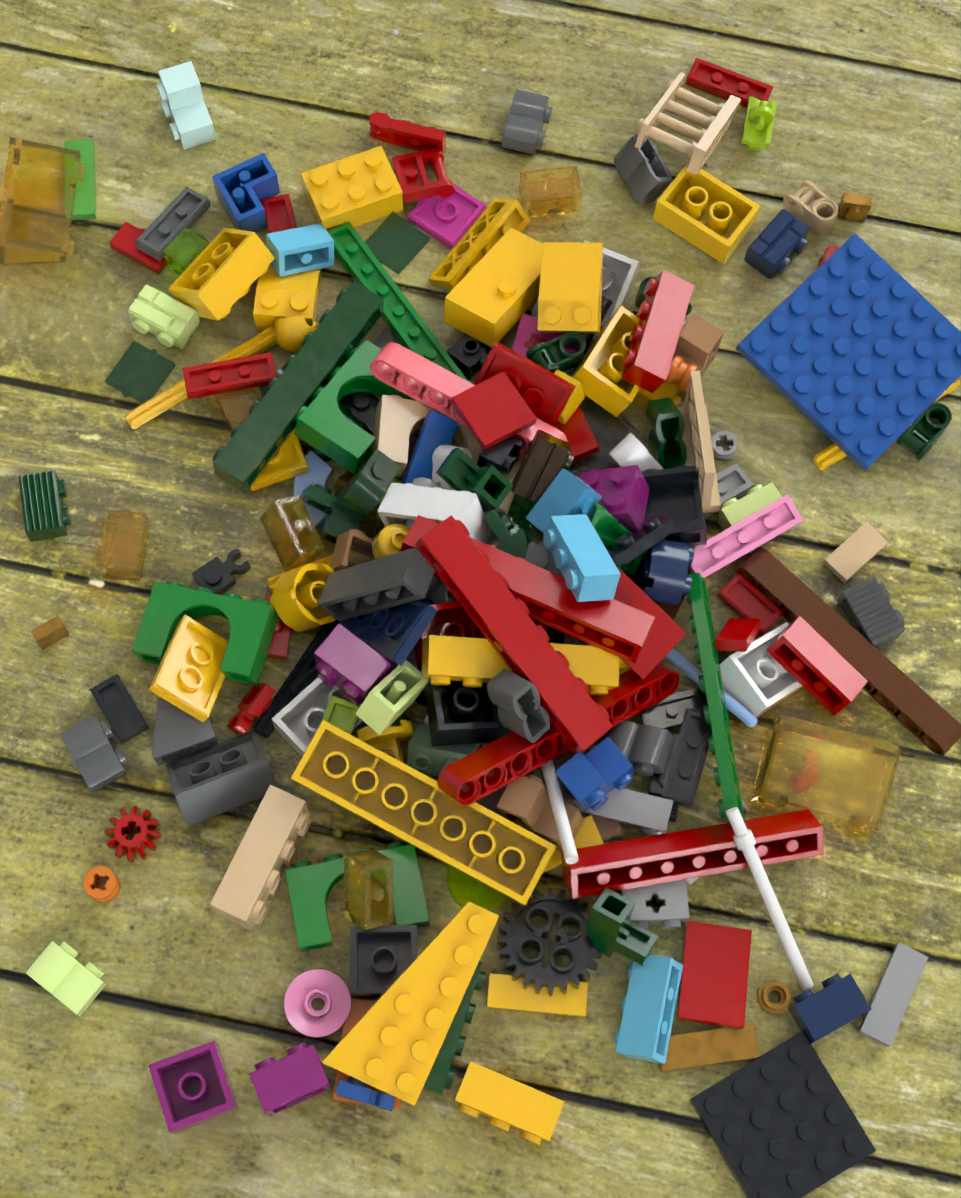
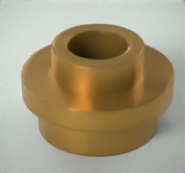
(783, 993)

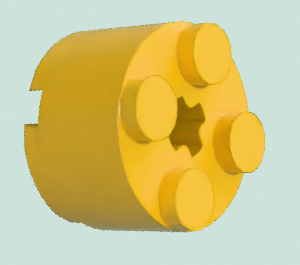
(297, 597)

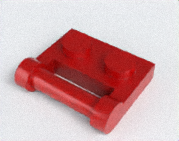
(414, 179)

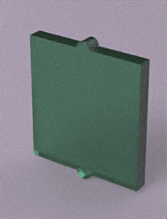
(396, 242)
(140, 373)

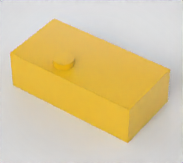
(497, 289)

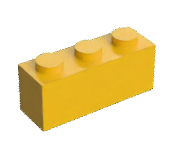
(508, 1103)

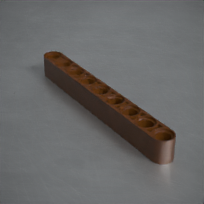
(885, 680)

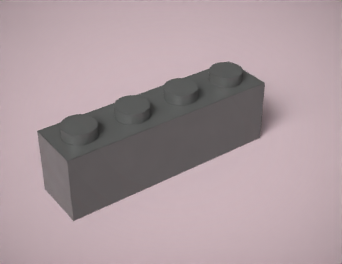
(376, 585)

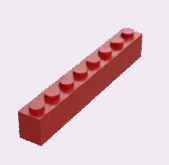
(599, 623)
(513, 633)
(690, 853)

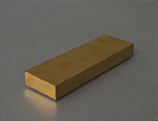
(711, 1048)

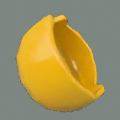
(292, 331)

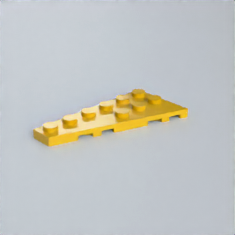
(408, 1023)

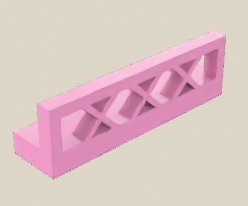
(745, 536)

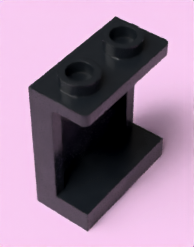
(678, 497)

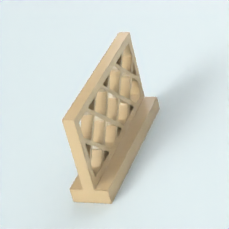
(699, 444)

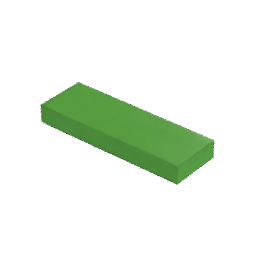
(85, 193)

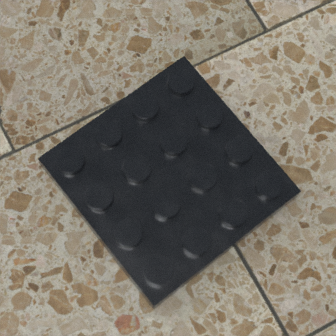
(782, 1123)

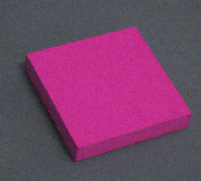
(446, 217)

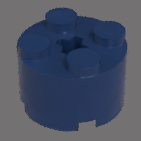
(665, 570)

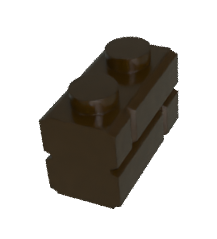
(541, 465)

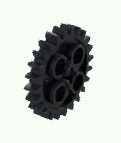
(523, 934)

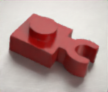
(253, 705)

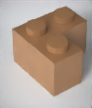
(698, 344)
(529, 806)

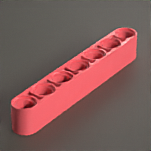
(435, 386)

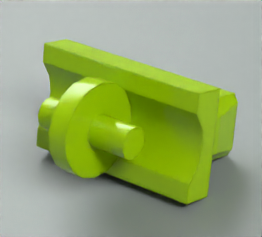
(758, 124)

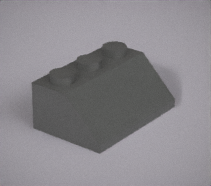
(220, 778)

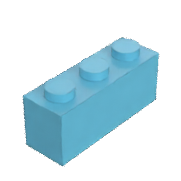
(581, 558)
(649, 1009)

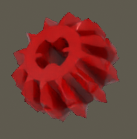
(140, 841)

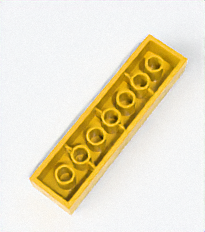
(422, 814)

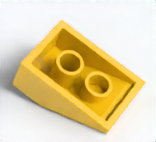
(570, 288)
(286, 297)

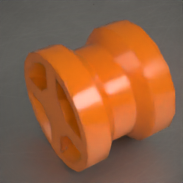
(680, 373)
(106, 889)

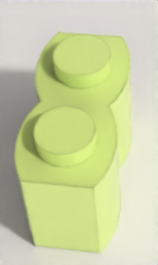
(66, 977)

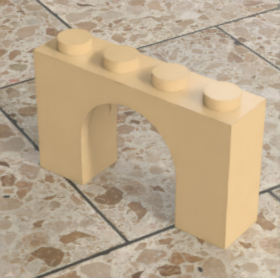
(399, 419)

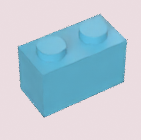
(300, 249)

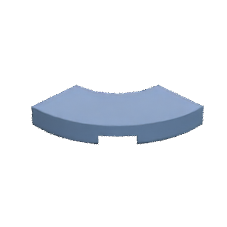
(318, 474)

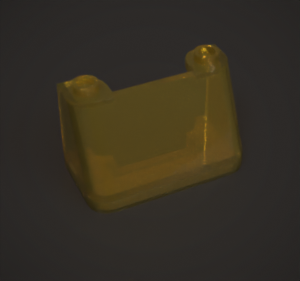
(38, 203)
(826, 772)

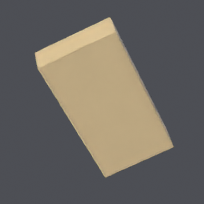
(855, 552)

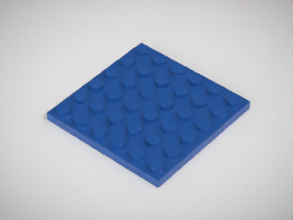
(857, 351)

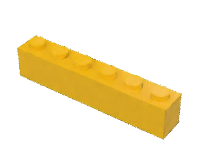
(478, 662)

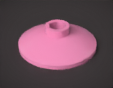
(311, 986)

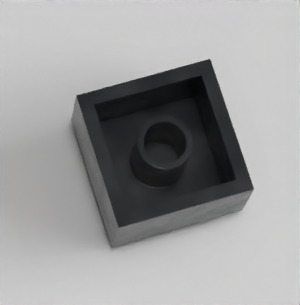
(461, 714)
(379, 957)

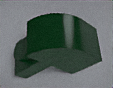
(466, 475)
(368, 486)
(336, 519)
(513, 544)
(613, 931)

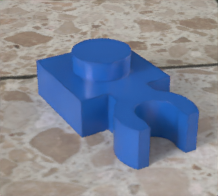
(358, 1091)

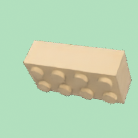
(260, 858)

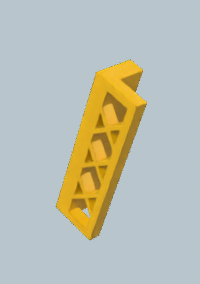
(477, 244)

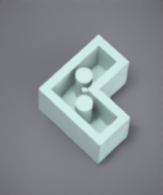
(184, 103)

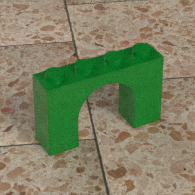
(323, 422)
(250, 625)
(312, 885)

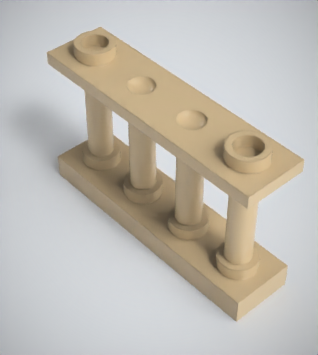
(705, 139)

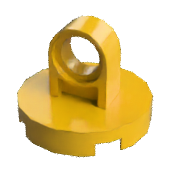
(389, 740)

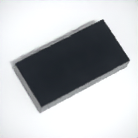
(119, 708)

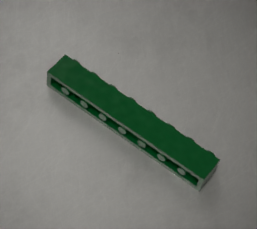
(273, 417)

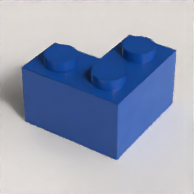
(243, 188)
(595, 774)

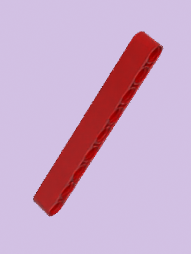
(515, 756)

